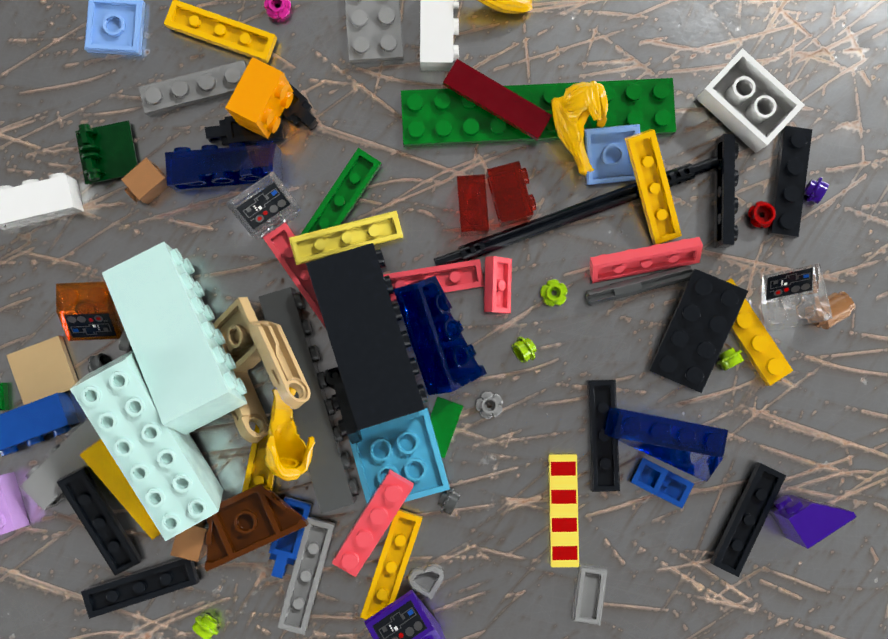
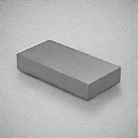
(589, 594)

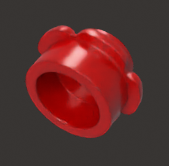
(765, 208)

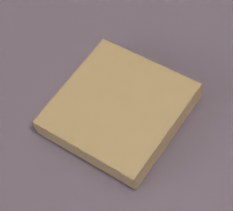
(42, 369)

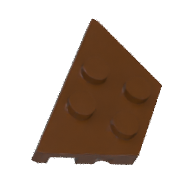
(247, 524)

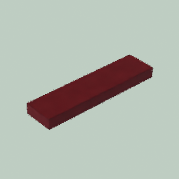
(497, 99)

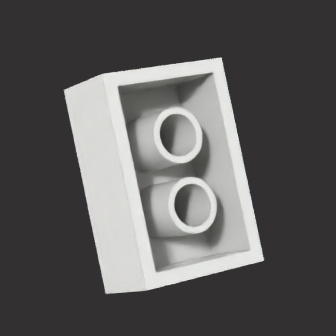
(750, 101)

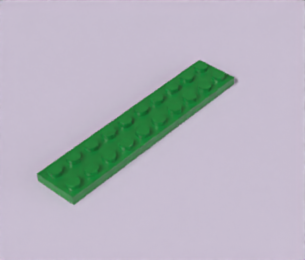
(447, 118)

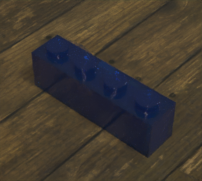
(222, 166)
(436, 337)
(676, 442)

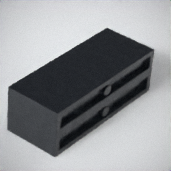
(367, 335)

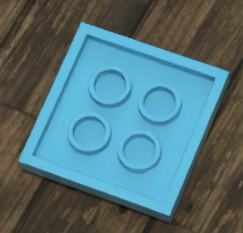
(405, 447)

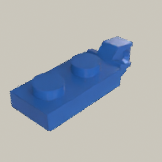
(286, 549)

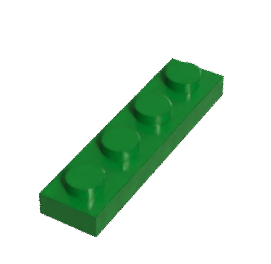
(345, 192)

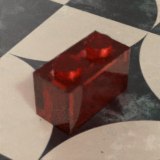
(510, 193)
(472, 205)

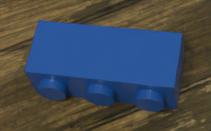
(36, 420)

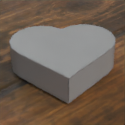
(426, 580)

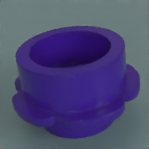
(815, 190)

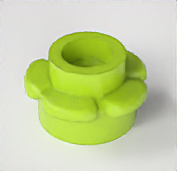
(546, 293)
(524, 349)
(730, 358)
(205, 626)

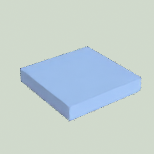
(115, 27)
(609, 154)

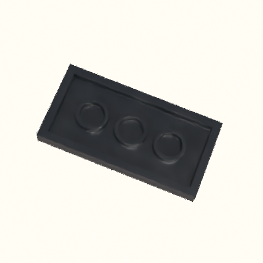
(698, 330)

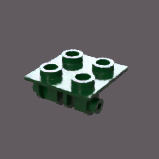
(106, 151)

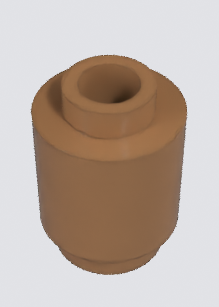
(841, 307)

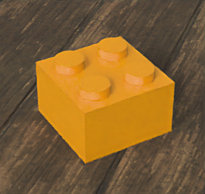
(260, 98)

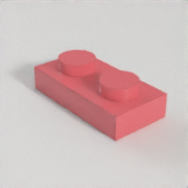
(497, 285)

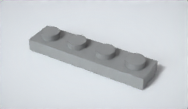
(191, 88)
(306, 575)

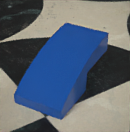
(662, 483)

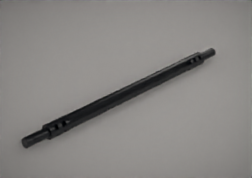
(568, 215)

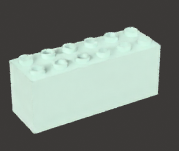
(174, 339)
(156, 460)

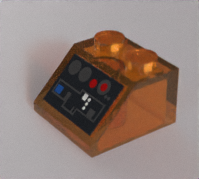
(87, 311)

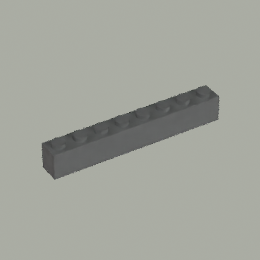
(314, 418)

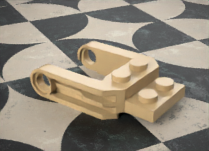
(248, 344)

